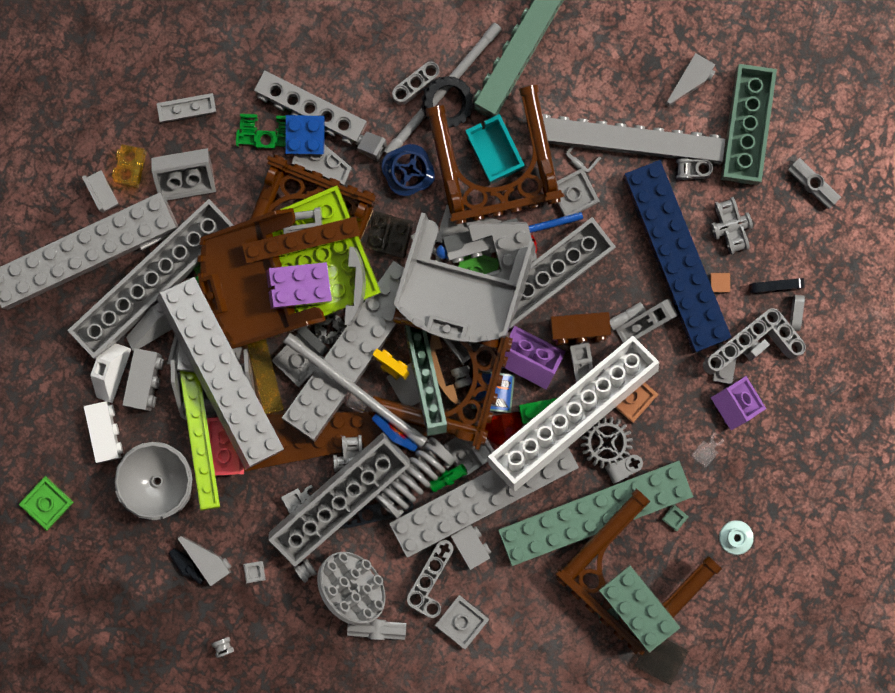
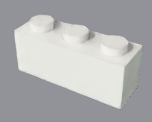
(103, 432)

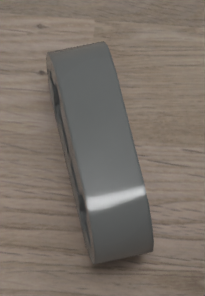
(313, 340)

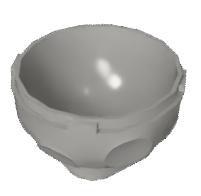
(137, 476)

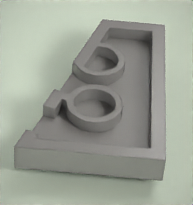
(327, 164)

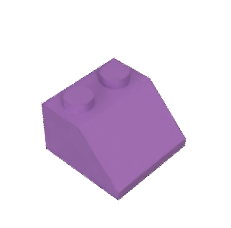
(738, 403)

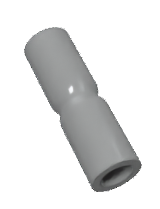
(624, 317)

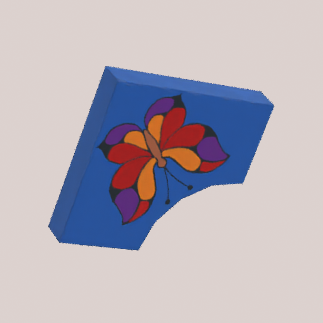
(393, 433)

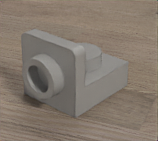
(755, 349)

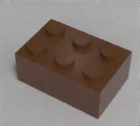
(580, 328)

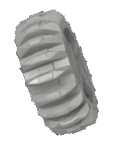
(619, 431)

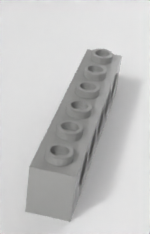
(269, 82)

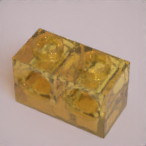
(134, 166)

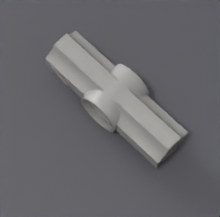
(804, 174)
(379, 630)

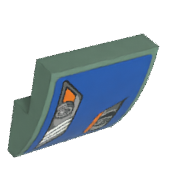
(504, 392)

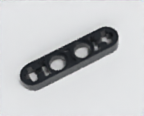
(377, 515)

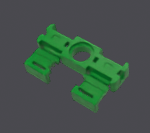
(249, 137)

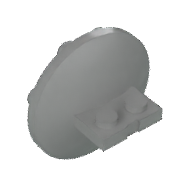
(351, 588)

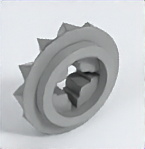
(321, 332)

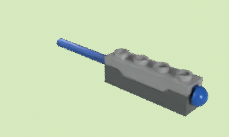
(461, 245)

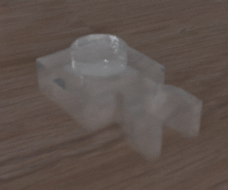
(706, 451)

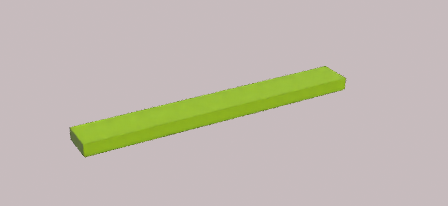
(199, 441)

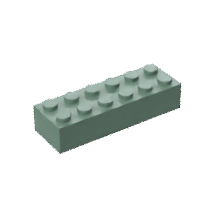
(748, 124)

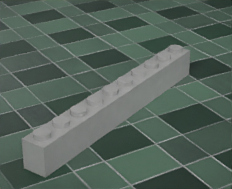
(634, 140)

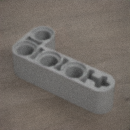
(433, 576)

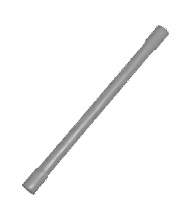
(487, 38)
(411, 433)

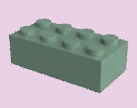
(639, 608)

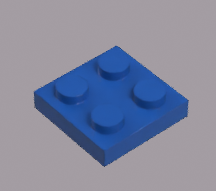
(305, 134)

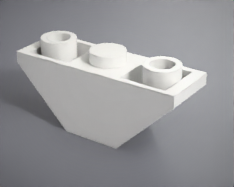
(109, 371)

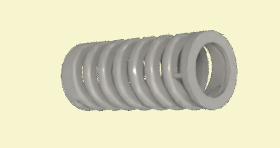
(439, 450)

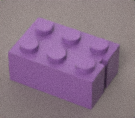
(299, 285)

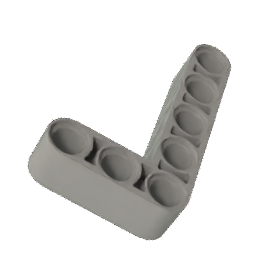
(750, 337)

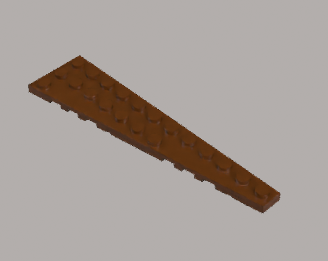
(329, 442)

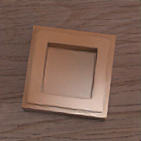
(720, 282)

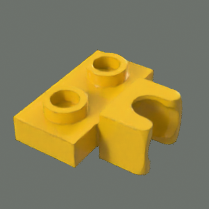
(390, 365)

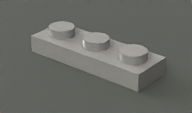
(186, 108)

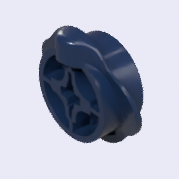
(426, 177)

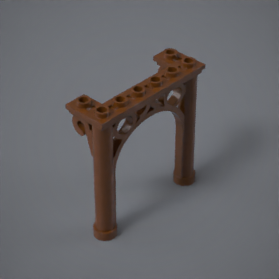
(540, 153)
(274, 180)
(465, 429)
(598, 545)

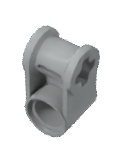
(691, 169)
(622, 469)

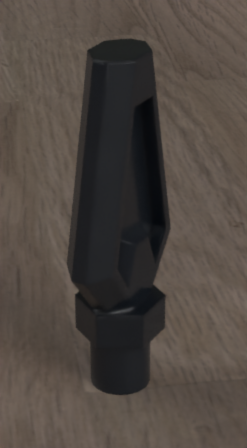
(186, 566)

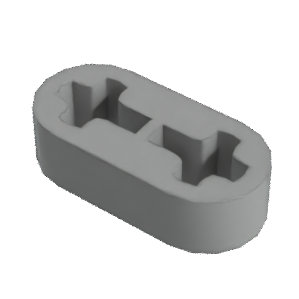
(797, 312)

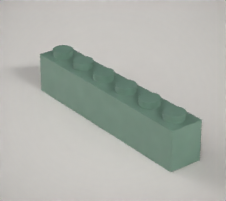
(426, 380)

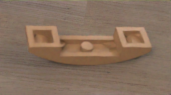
(449, 391)

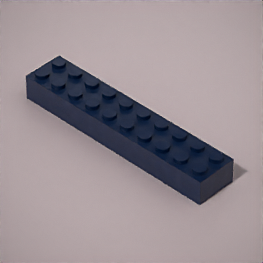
(676, 256)

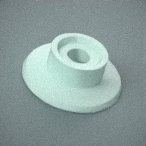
(727, 534)

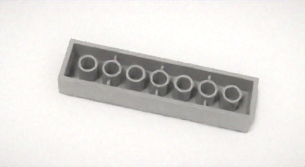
(339, 499)

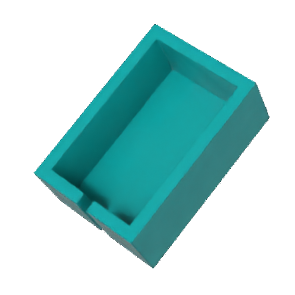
(494, 149)

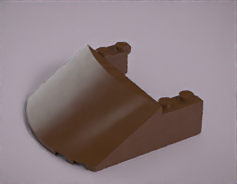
(240, 290)

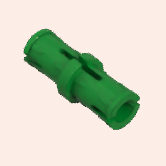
(448, 477)

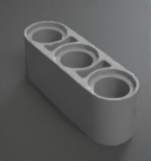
(411, 91)

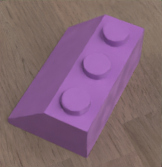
(533, 358)

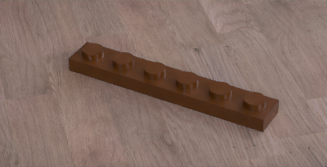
(301, 240)

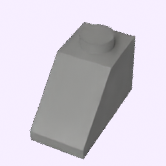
(371, 145)

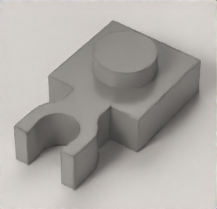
(294, 499)

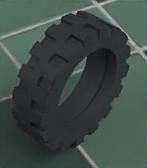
(464, 90)

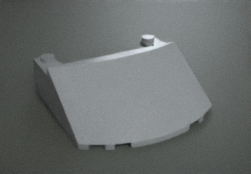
(456, 300)

